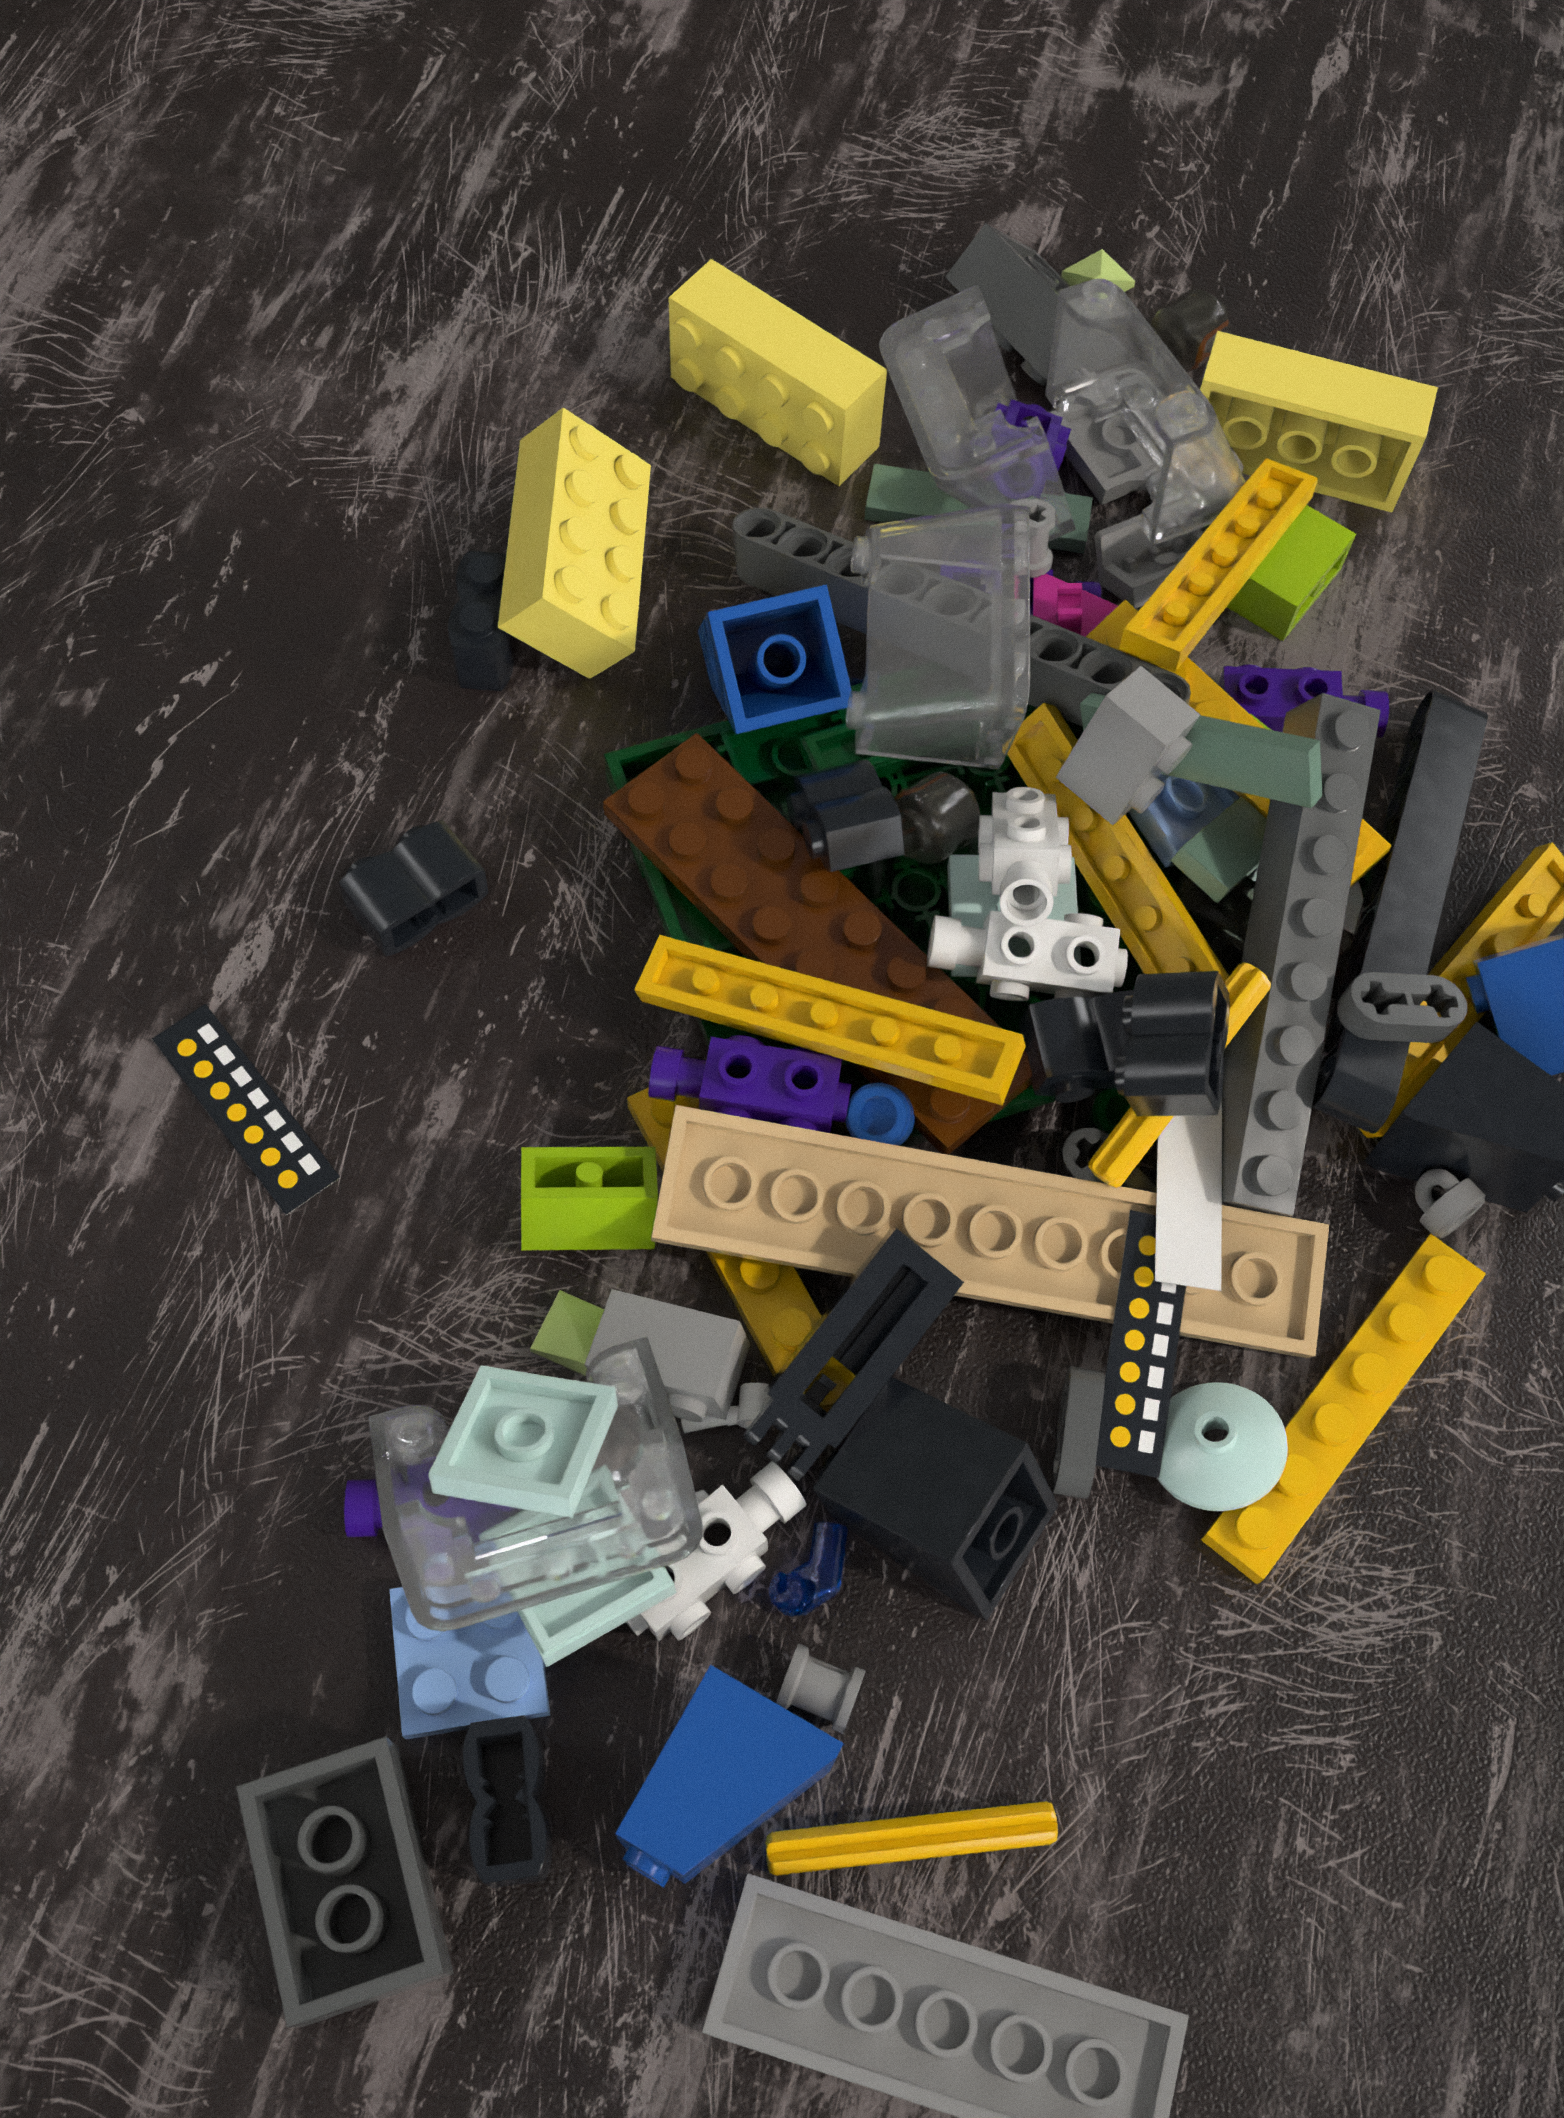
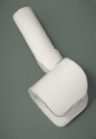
(751, 1402)

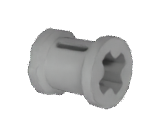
(1041, 521)
(820, 1688)

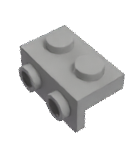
(1132, 565)

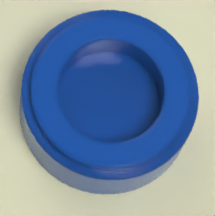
(880, 1114)

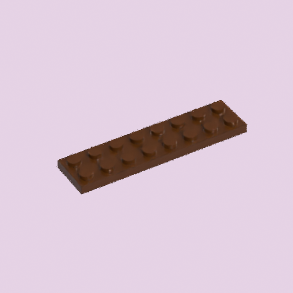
(787, 911)

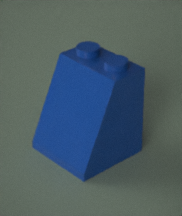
(775, 659)
(1525, 999)
(720, 1779)

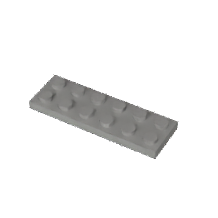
(935, 2016)

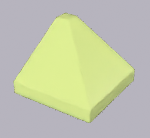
(1098, 266)
(568, 1332)

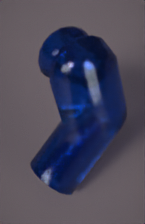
(816, 1579)

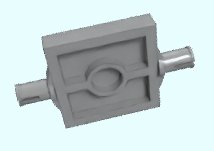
(1107, 455)

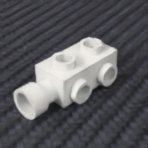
(1024, 853)
(1051, 958)
(731, 1564)

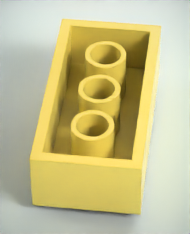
(776, 372)
(1319, 417)
(575, 545)

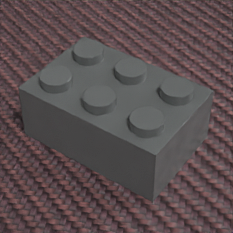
(343, 1882)

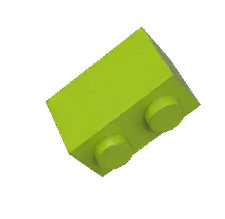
(1294, 573)
(588, 1198)

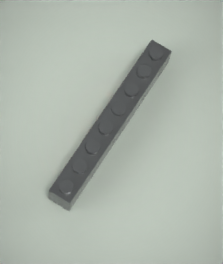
(1296, 943)

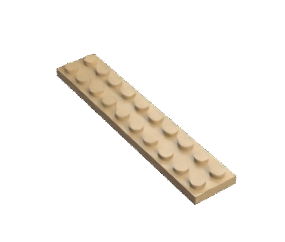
(997, 1227)

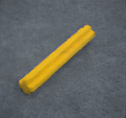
(1135, 1133)
(911, 1838)

